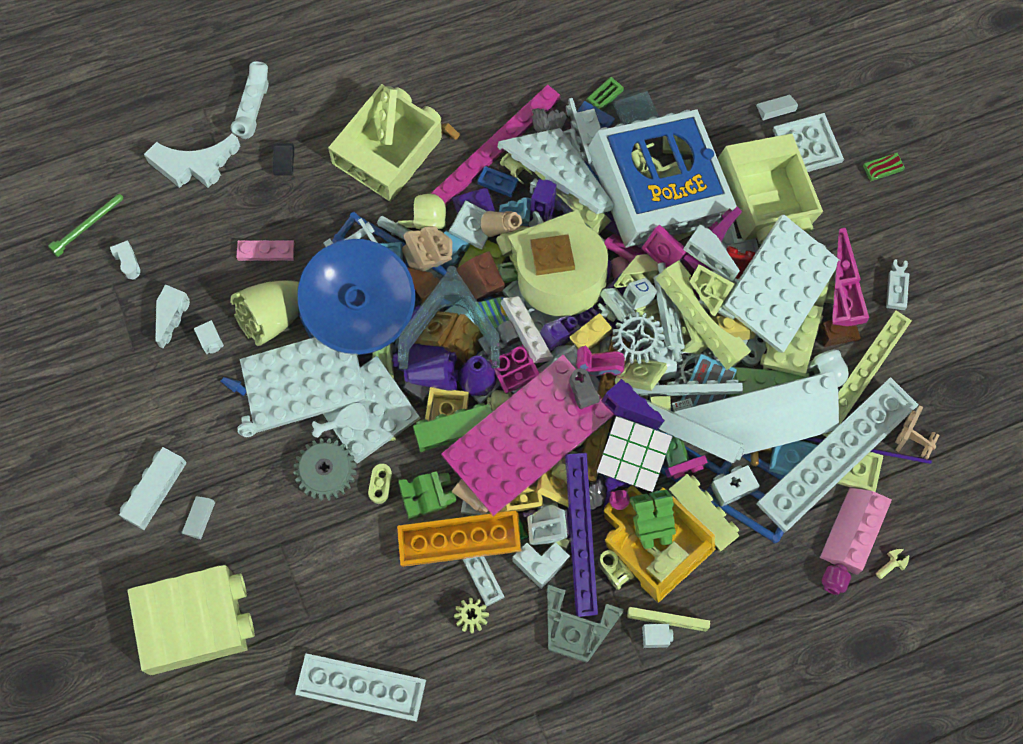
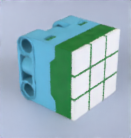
(634, 453)

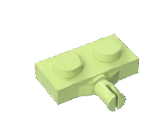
(665, 561)

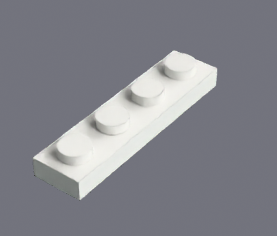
(526, 329)

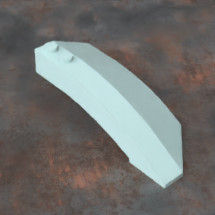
(773, 413)

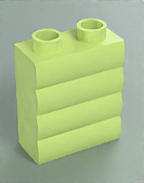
(384, 166)
(769, 181)
(189, 619)

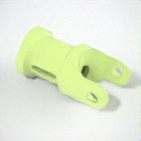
(513, 165)

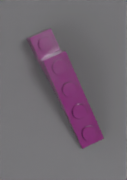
(718, 229)

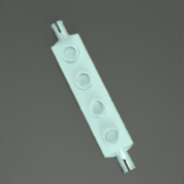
(669, 319)

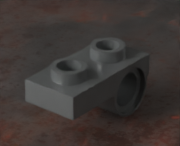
(507, 337)

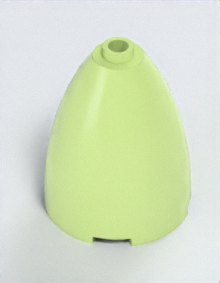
(266, 309)

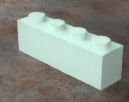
(152, 488)

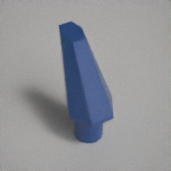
(234, 385)

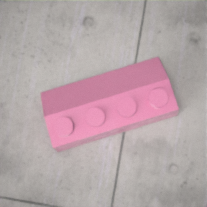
(855, 529)

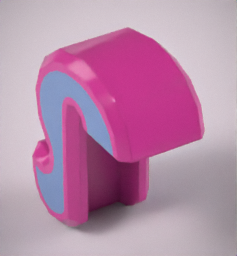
(600, 363)

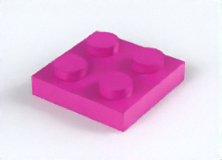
(663, 247)

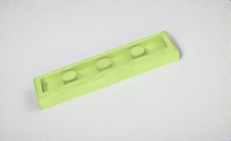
(671, 619)

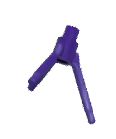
(612, 484)

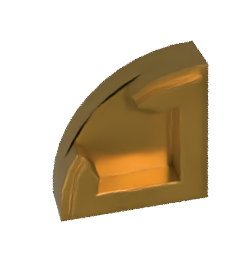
(449, 130)

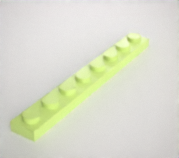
(870, 363)

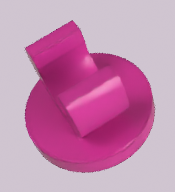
(619, 499)

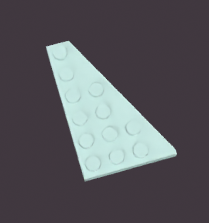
(559, 162)

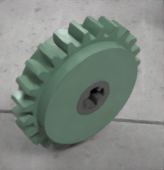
(338, 472)

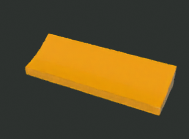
(459, 538)

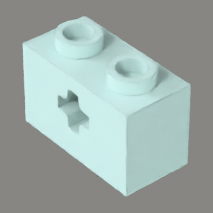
(745, 485)

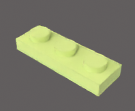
(387, 115)

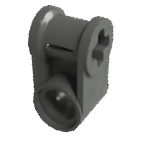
(584, 391)

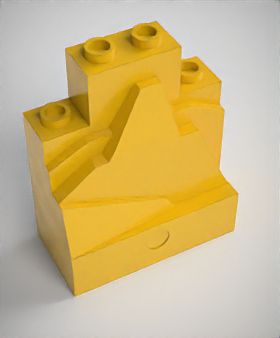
(690, 536)

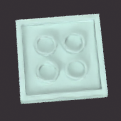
(813, 140)

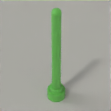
(58, 246)

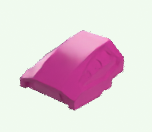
(515, 369)

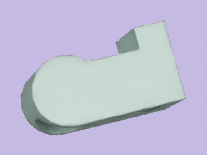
(128, 260)

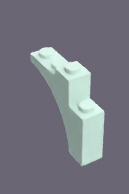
(202, 164)

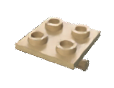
(908, 432)

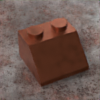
(481, 276)

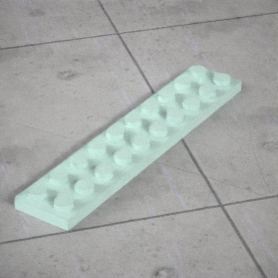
(837, 455)

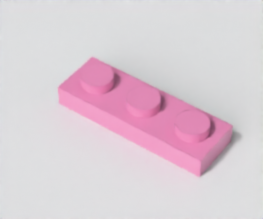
(265, 251)

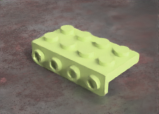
(798, 353)

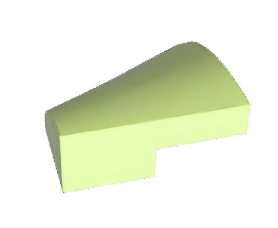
(711, 288)

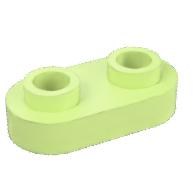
(380, 484)

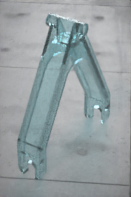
(448, 292)

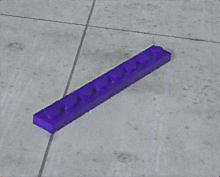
(581, 534)

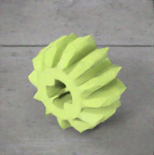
(479, 614)

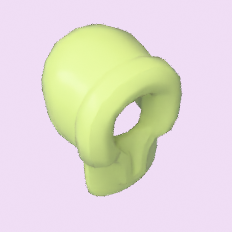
(428, 212)

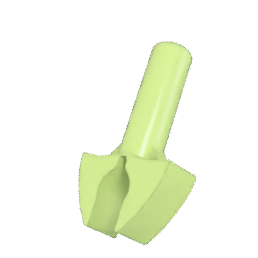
(892, 563)

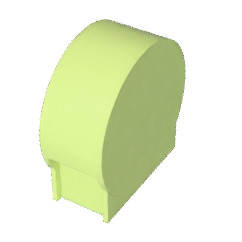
(565, 291)

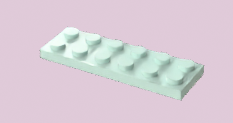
(361, 687)

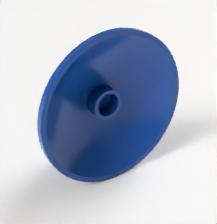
(355, 296)

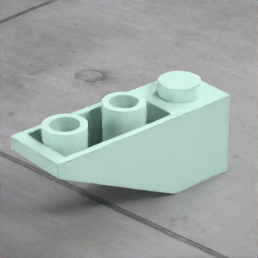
(168, 313)

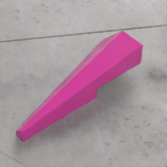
(849, 303)

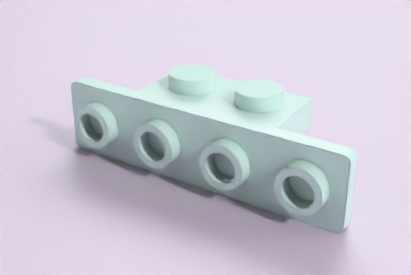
(586, 127)

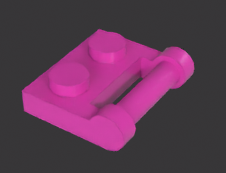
(616, 245)

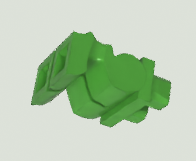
(430, 494)
(655, 524)

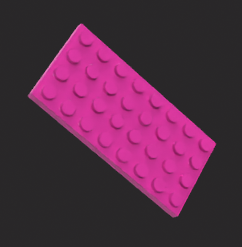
(524, 437)

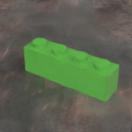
(449, 428)

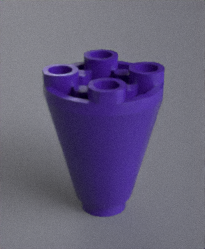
(434, 372)
(477, 376)

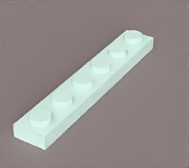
(693, 388)

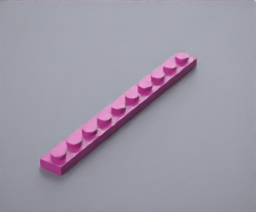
(489, 151)

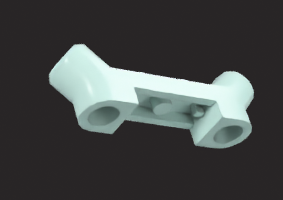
(256, 86)

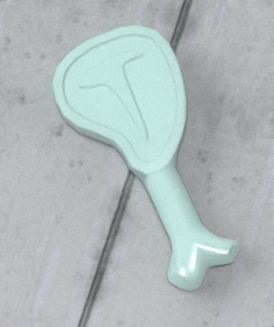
(352, 416)

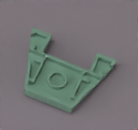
(575, 635)

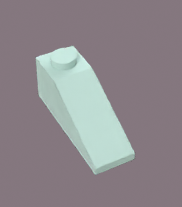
(710, 251)

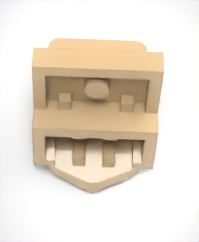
(427, 248)

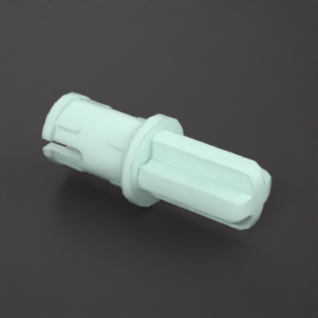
(393, 227)

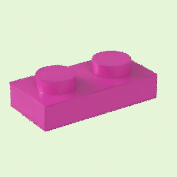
(694, 465)

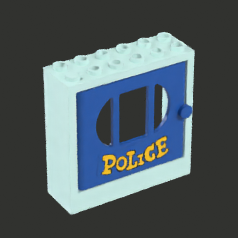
(674, 202)

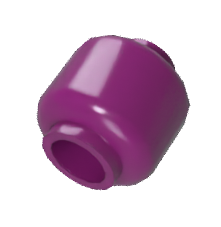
(836, 579)

